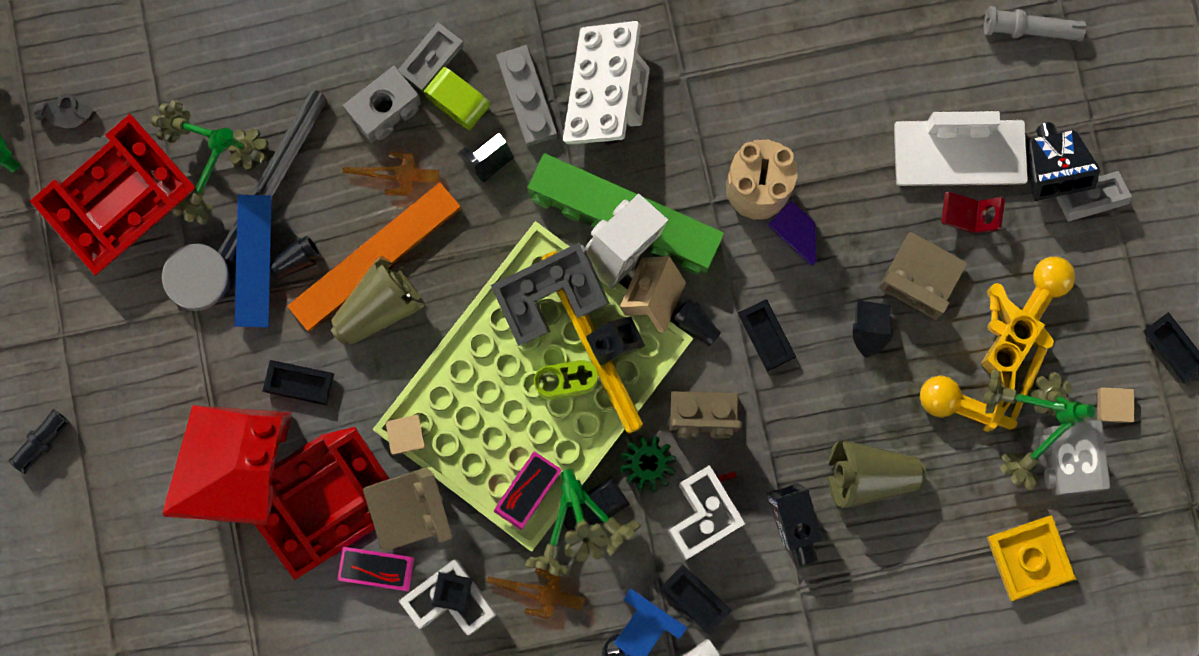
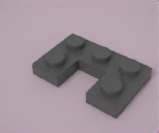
(564, 270)

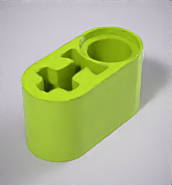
(456, 98)
(575, 386)

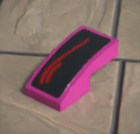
(527, 490)
(375, 568)

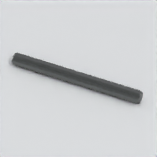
(281, 160)

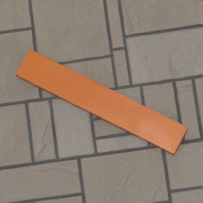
(390, 242)

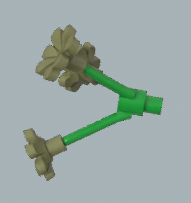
(246, 149)
(1048, 398)
(585, 539)

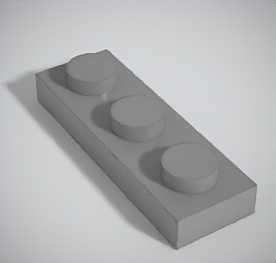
(526, 95)

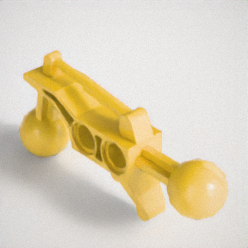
(943, 396)

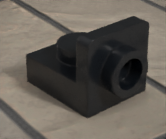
(615, 340)

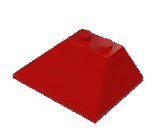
(114, 195)
(227, 465)
(321, 500)

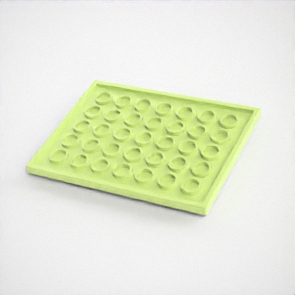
(483, 404)

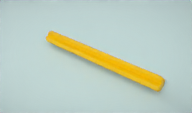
(606, 372)

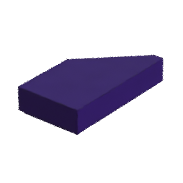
(797, 231)

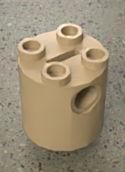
(763, 163)

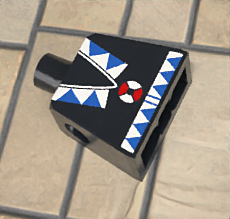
(1060, 163)
(790, 508)

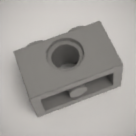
(388, 87)

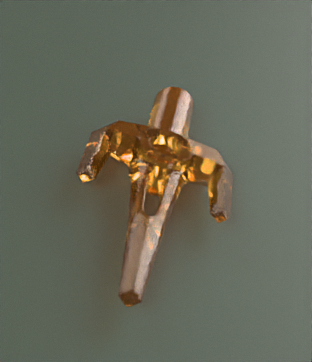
(404, 174)
(548, 594)

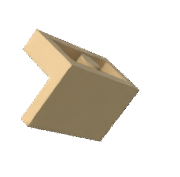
(654, 291)

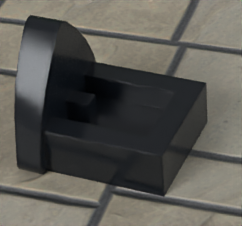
(488, 158)
(871, 327)

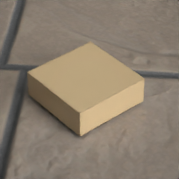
(1115, 405)
(405, 435)

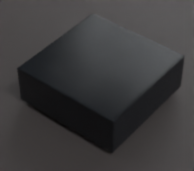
(452, 592)

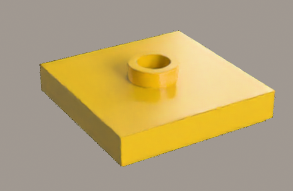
(1031, 558)

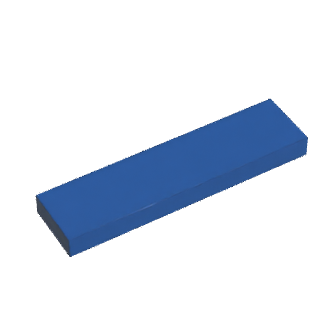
(252, 261)

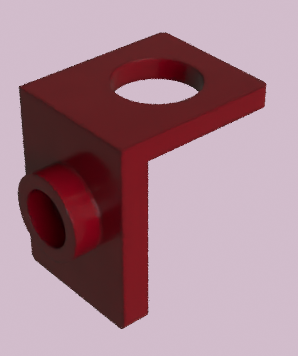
(970, 214)

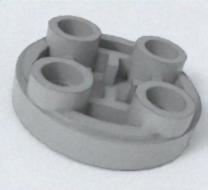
(196, 277)

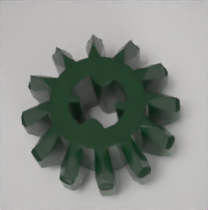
(647, 475)

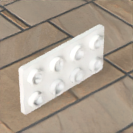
(606, 84)
(960, 150)

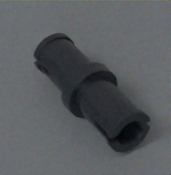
(39, 441)

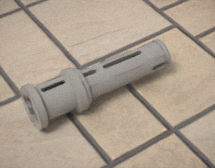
(1019, 23)

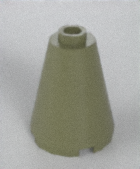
(375, 303)
(871, 474)

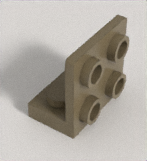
(923, 276)
(704, 413)
(407, 509)

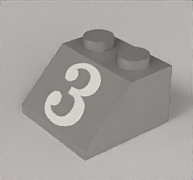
(1077, 460)

